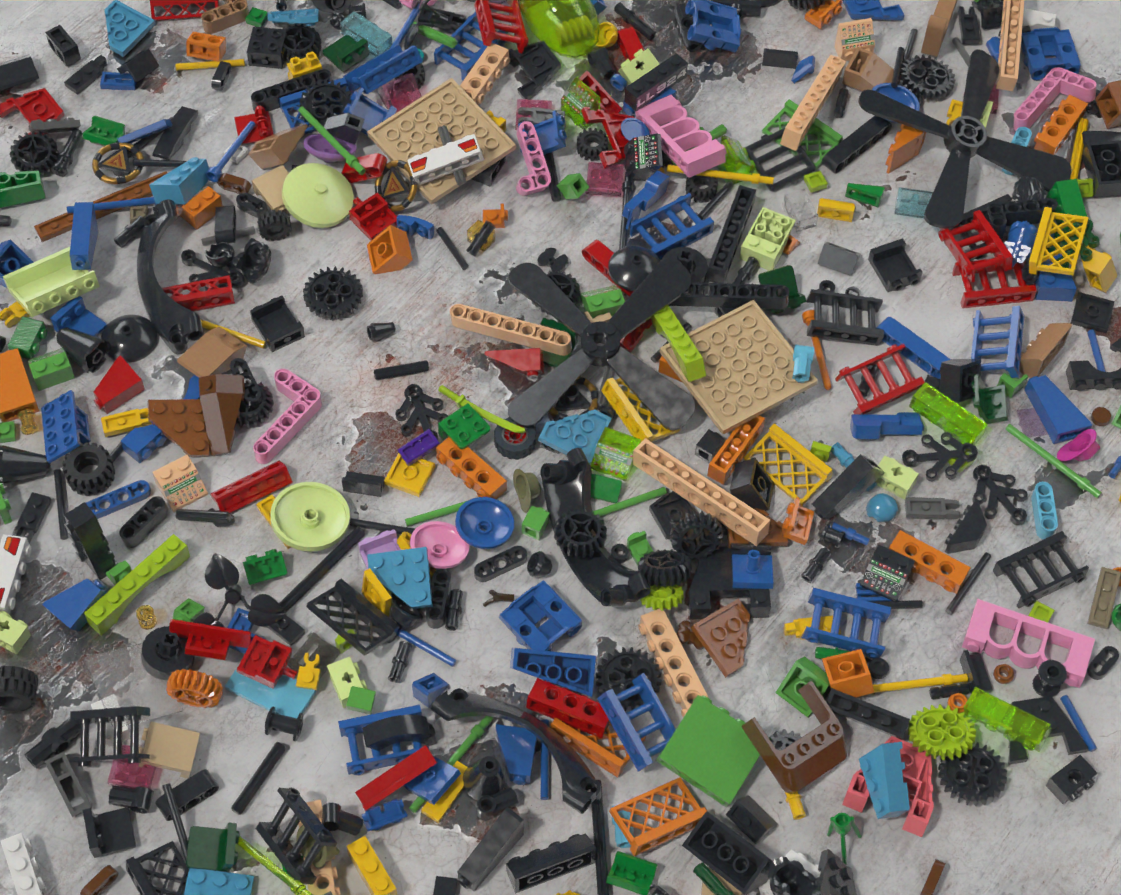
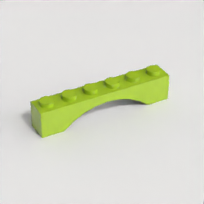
(684, 349)
(109, 607)

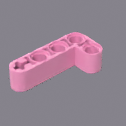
(529, 157)

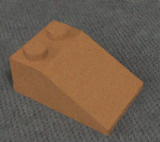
(212, 353)

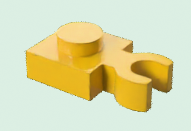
(954, 111)
(309, 675)

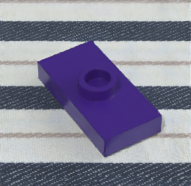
(418, 447)

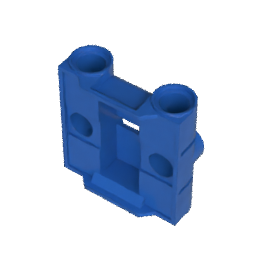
(725, 25)
(1049, 42)
(532, 608)

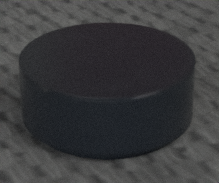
(878, 668)

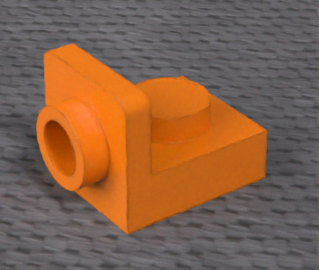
(496, 216)

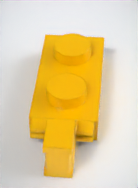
(798, 626)

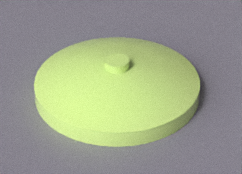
(317, 195)
(310, 516)

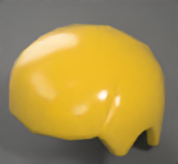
(608, 35)

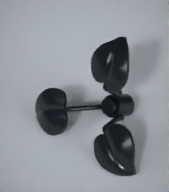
(435, 18)
(223, 573)

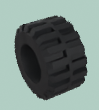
(95, 480)
(17, 688)

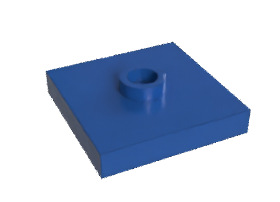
(434, 781)

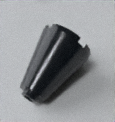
(83, 348)
(21, 464)
(483, 777)

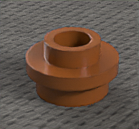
(1003, 668)

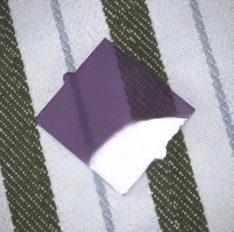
(1031, 423)

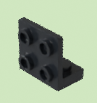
(990, 12)
(266, 47)
(109, 831)

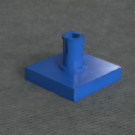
(752, 570)

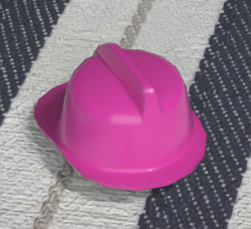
(1080, 448)

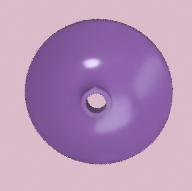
(323, 150)

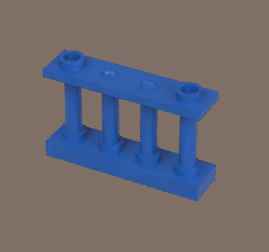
(460, 34)
(383, 68)
(683, 239)
(1015, 337)
(854, 606)
(622, 725)
(353, 726)

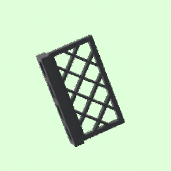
(361, 610)
(139, 874)

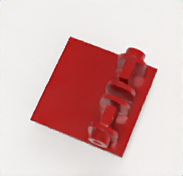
(262, 125)

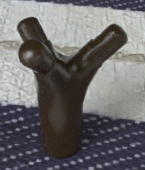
(499, 597)

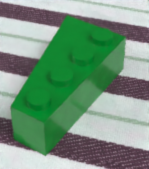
(20, 188)
(1069, 201)

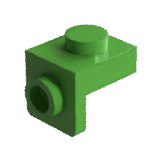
(118, 572)

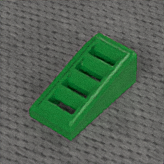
(866, 194)

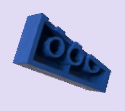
(1053, 285)
(560, 668)

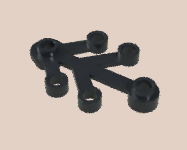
(213, 271)
(419, 411)
(943, 455)
(999, 492)

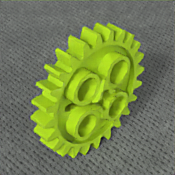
(941, 732)

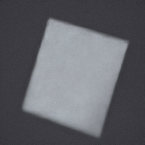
(126, 683)

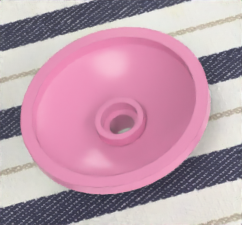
(443, 543)

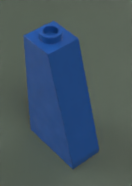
(83, 236)
(1056, 411)

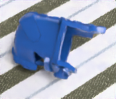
(1021, 241)

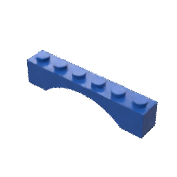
(144, 440)

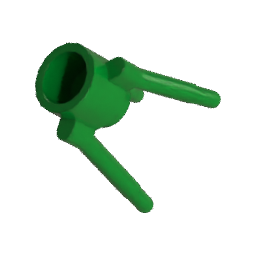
(842, 824)

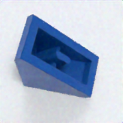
(428, 689)

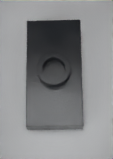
(287, 630)

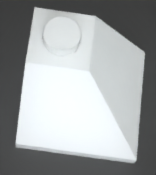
(1038, 19)

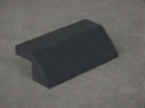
(17, 72)

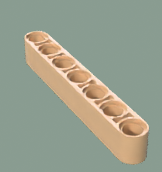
(517, 335)

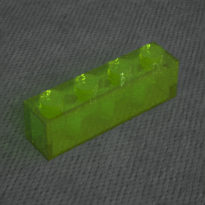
(947, 415)
(1007, 719)

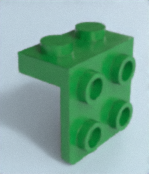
(463, 427)

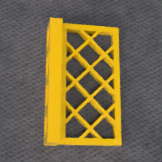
(1043, 236)
(629, 413)
(801, 455)

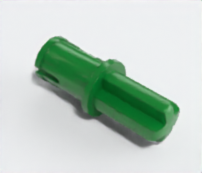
(822, 652)

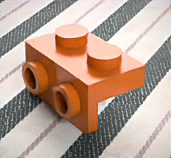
(824, 14)
(798, 522)

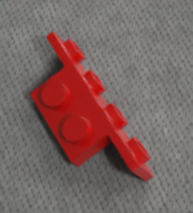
(209, 640)

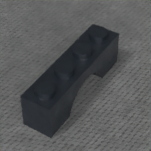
(1083, 376)

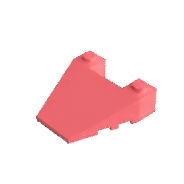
(918, 778)

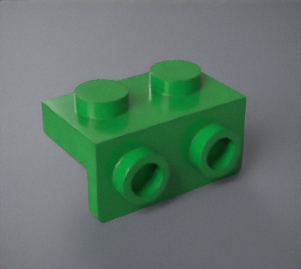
(104, 131)
(632, 873)

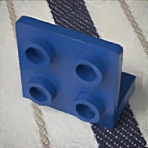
(77, 317)

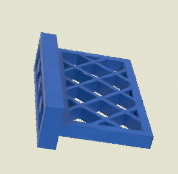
(293, 102)

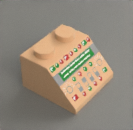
(854, 35)
(180, 483)

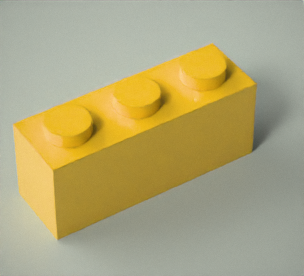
(370, 868)

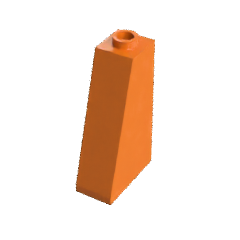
(15, 387)

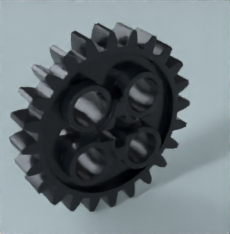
(919, 69)
(325, 92)
(332, 293)
(639, 665)
(991, 777)

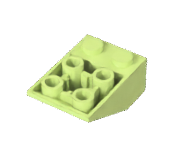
(767, 238)

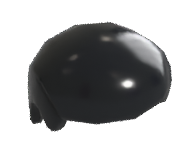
(220, 254)

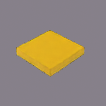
(411, 478)
(375, 592)

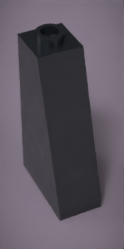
(847, 487)
(491, 849)

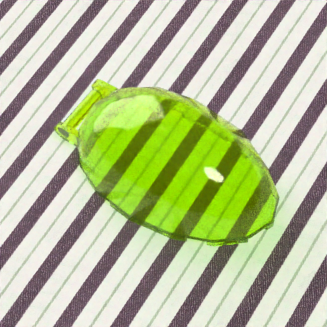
(564, 25)

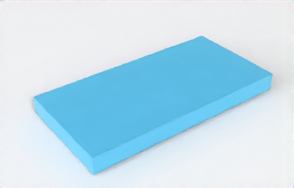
(284, 697)

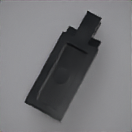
(86, 75)

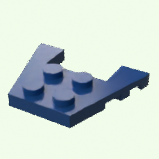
(872, 9)

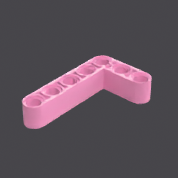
(1055, 82)
(290, 416)

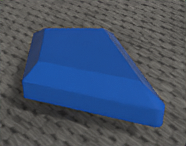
(804, 66)

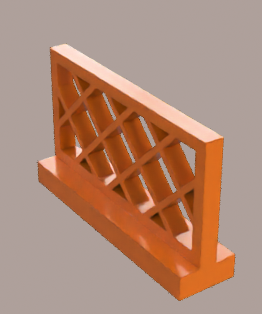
(591, 749)
(664, 832)

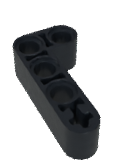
(1006, 213)

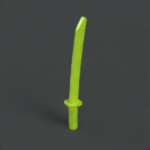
(461, 401)

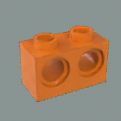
(206, 46)

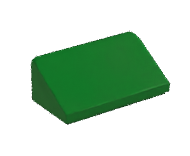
(605, 488)

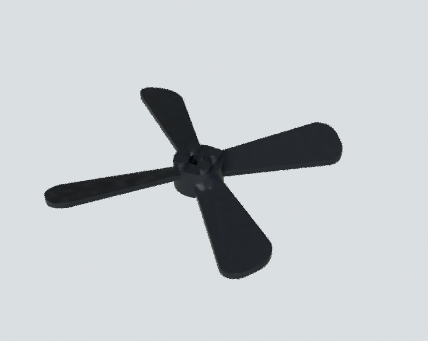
(965, 140)
(659, 395)

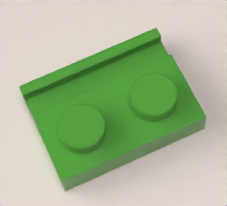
(4, 506)

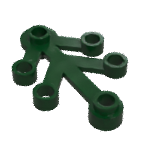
(1089, 235)

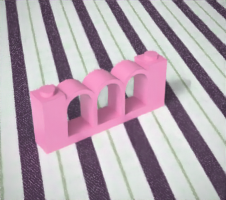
(694, 161)
(978, 639)

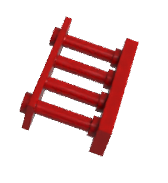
(487, 25)
(987, 235)
(999, 296)
(879, 398)

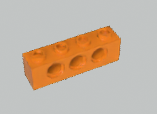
(1060, 125)
(735, 449)
(495, 484)
(939, 562)

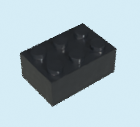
(1103, 165)

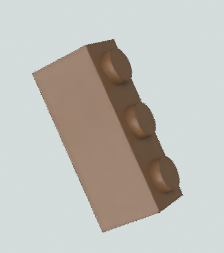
(1044, 348)

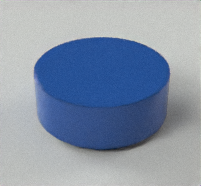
(618, 82)

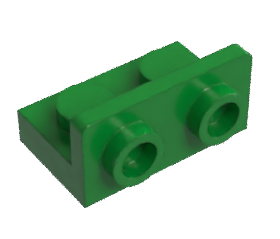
(264, 567)

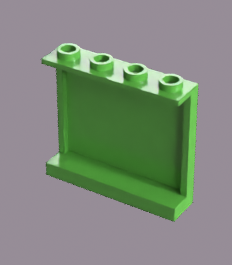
(710, 751)

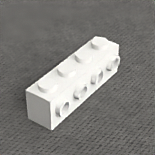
(22, 865)

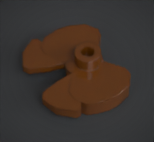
(687, 636)

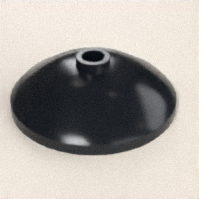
(631, 266)
(133, 344)

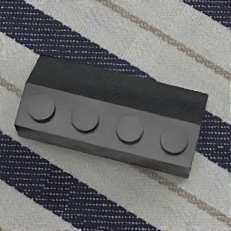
(728, 854)
(551, 862)

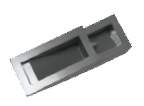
(67, 784)

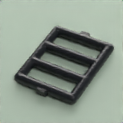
(765, 139)

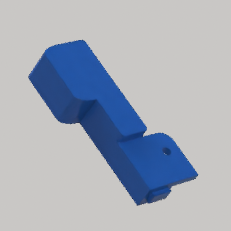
(654, 189)
(871, 426)

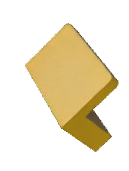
(835, 210)

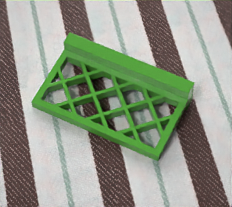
(818, 128)

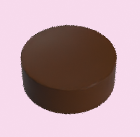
(1100, 416)

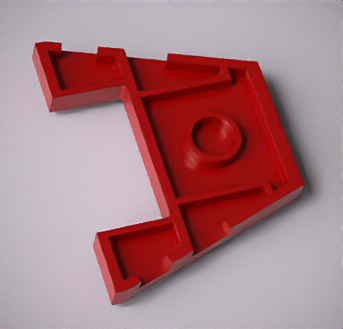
(33, 106)
(612, 126)

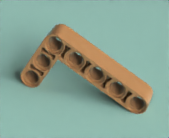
(225, 16)
(937, 27)

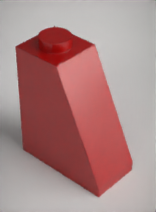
(117, 386)

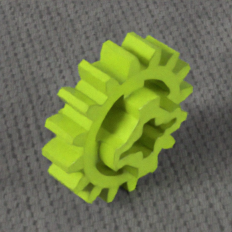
(663, 597)

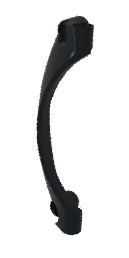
(169, 318)
(569, 487)
(574, 772)

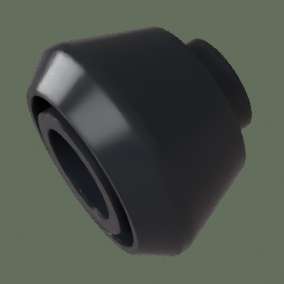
(539, 564)

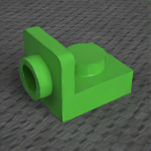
(7, 432)
(638, 545)
(188, 611)

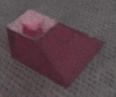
(399, 92)

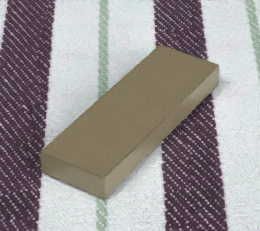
(1104, 598)

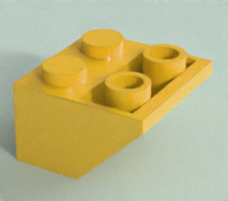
(1100, 270)

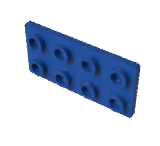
(63, 426)

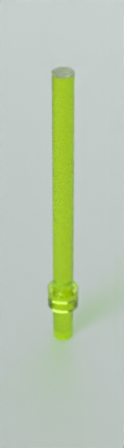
(296, 887)

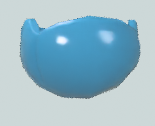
(882, 507)

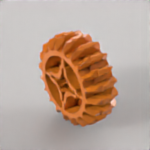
(194, 688)

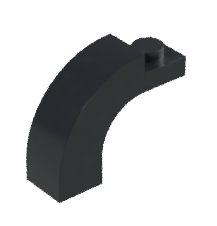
(398, 729)

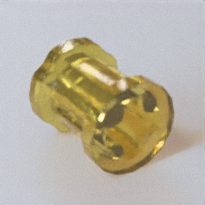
(28, 422)
(144, 619)

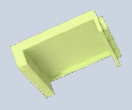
(49, 283)

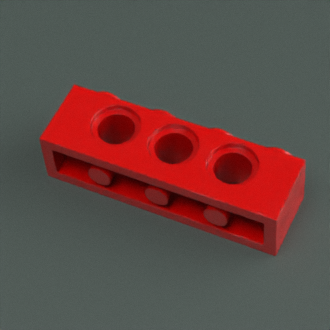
(558, 708)

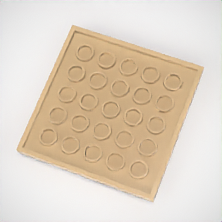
(416, 132)
(744, 366)

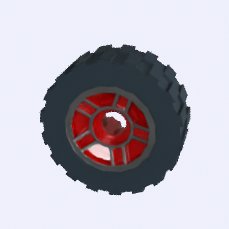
(513, 448)

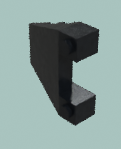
(715, 580)

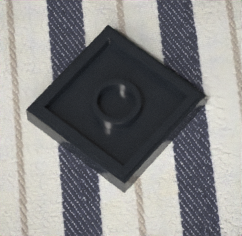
(1092, 312)

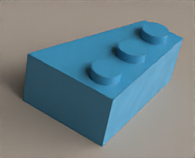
(181, 182)
(884, 780)

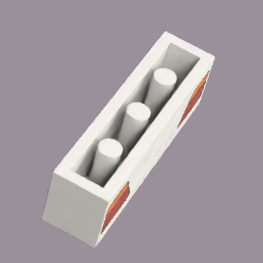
(445, 159)
(13, 558)

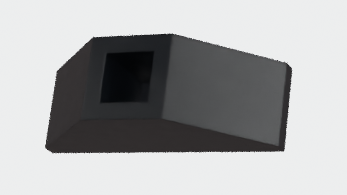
(968, 530)

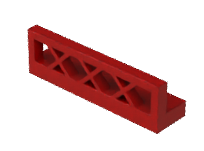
(158, 3)
(201, 300)
(252, 487)
(396, 777)

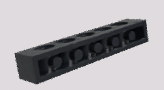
(731, 234)

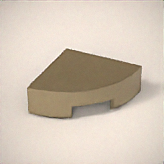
(138, 211)

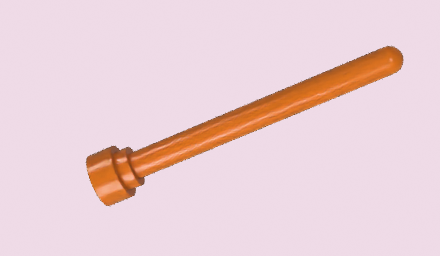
(807, 317)

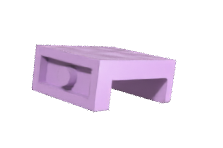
(382, 543)

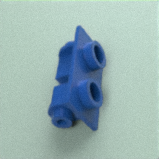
(393, 813)

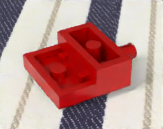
(372, 215)
(266, 662)

